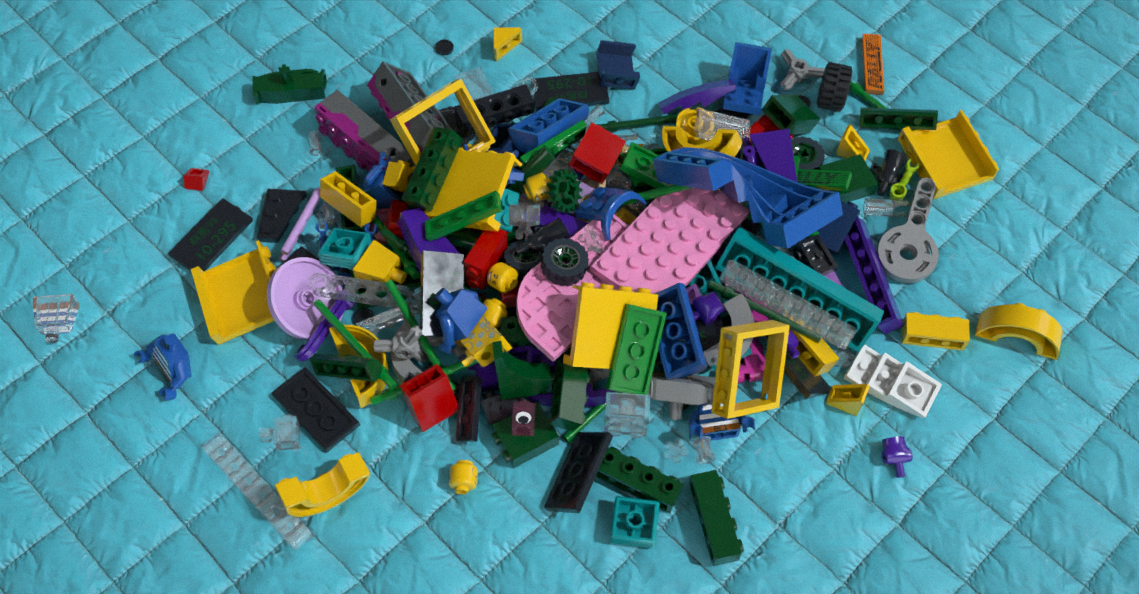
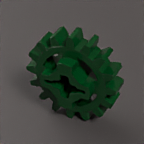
(564, 191)

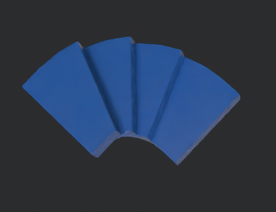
(782, 205)

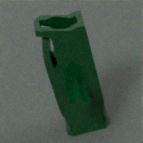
(289, 86)

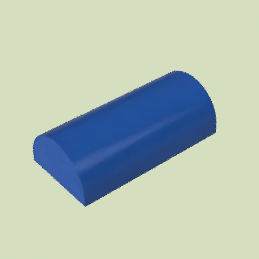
(547, 123)
(680, 341)

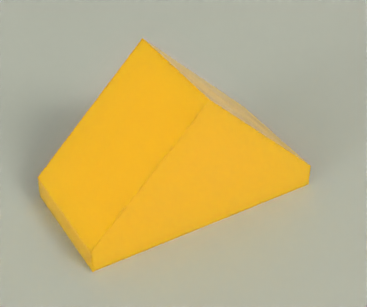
(505, 40)
(852, 144)
(848, 397)

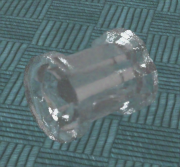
(703, 450)

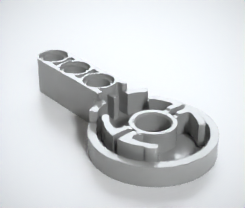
(912, 239)

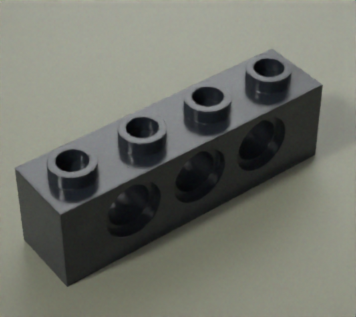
(498, 108)

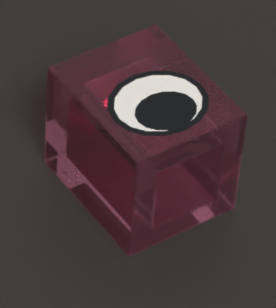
(523, 418)

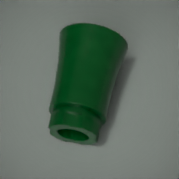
(463, 239)

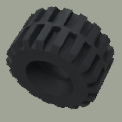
(834, 87)

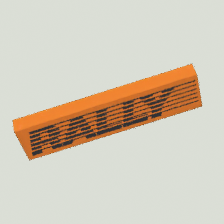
(872, 64)

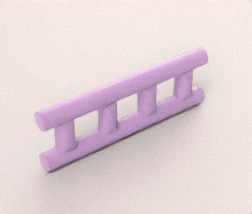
(300, 225)

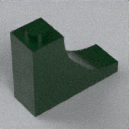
(519, 377)

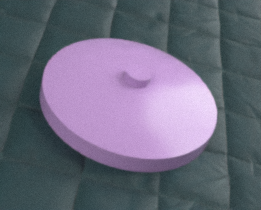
(292, 298)

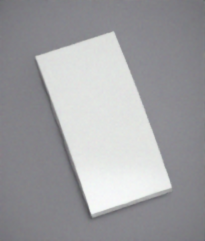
(894, 382)

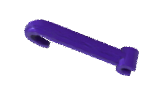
(321, 332)

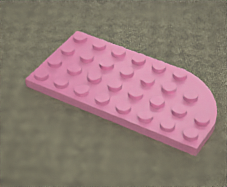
(671, 240)
(548, 309)

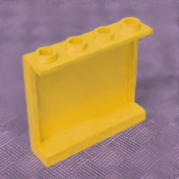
(949, 155)
(472, 177)
(235, 294)
(599, 322)

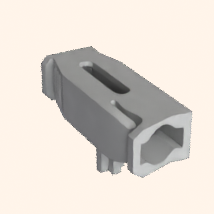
(685, 390)

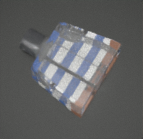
(55, 315)

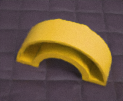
(724, 141)
(1024, 323)
(363, 389)
(327, 490)

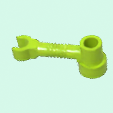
(899, 189)

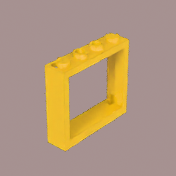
(467, 104)
(729, 364)

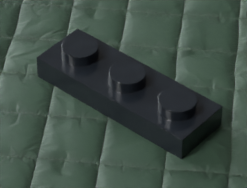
(469, 409)

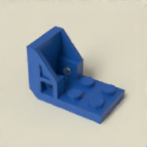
(749, 75)

